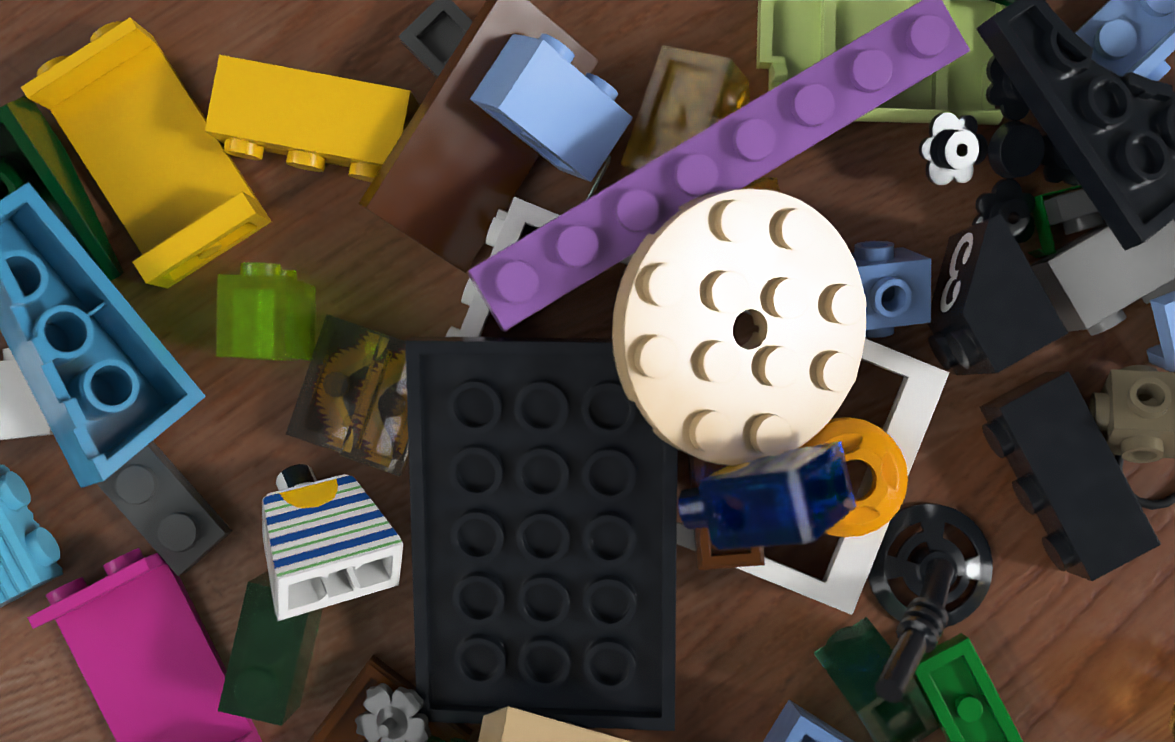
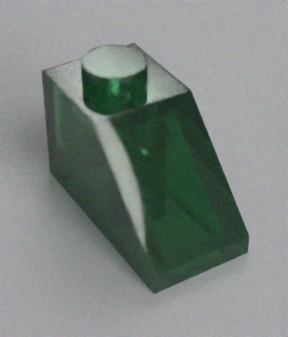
(853, 664)

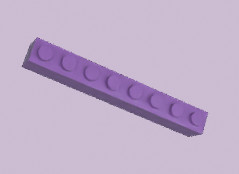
(718, 159)

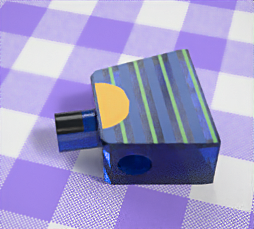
(772, 499)

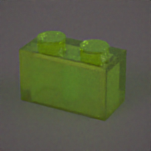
(265, 314)

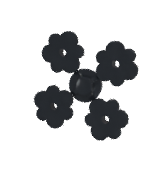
(1012, 153)

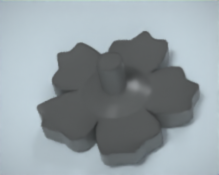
(393, 716)

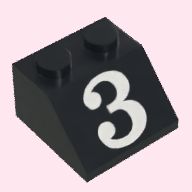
(989, 303)

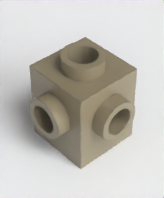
(1137, 413)

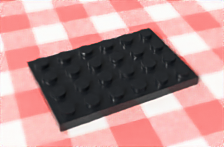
(539, 535)

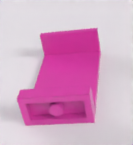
(145, 654)

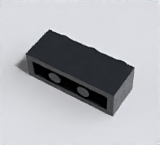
(1068, 476)

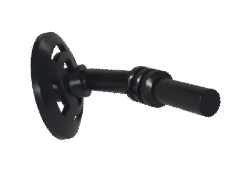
(930, 577)

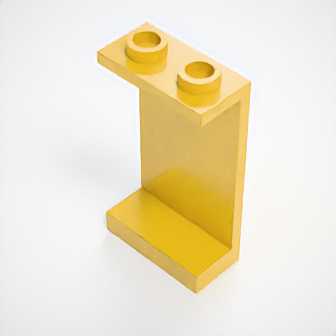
(149, 151)

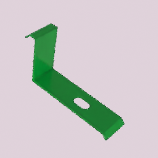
(1043, 226)

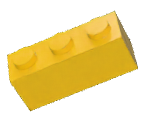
(306, 116)

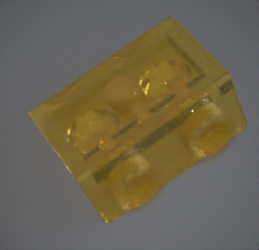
(682, 100)

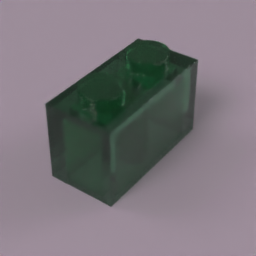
(268, 658)

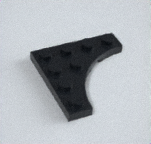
(1104, 125)

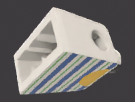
(325, 542)

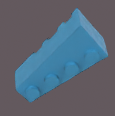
(82, 345)

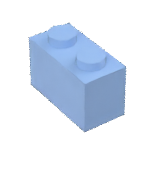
(552, 104)

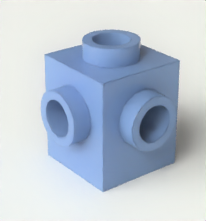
(894, 286)

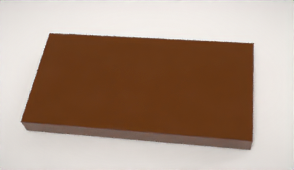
(453, 156)

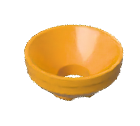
(888, 468)

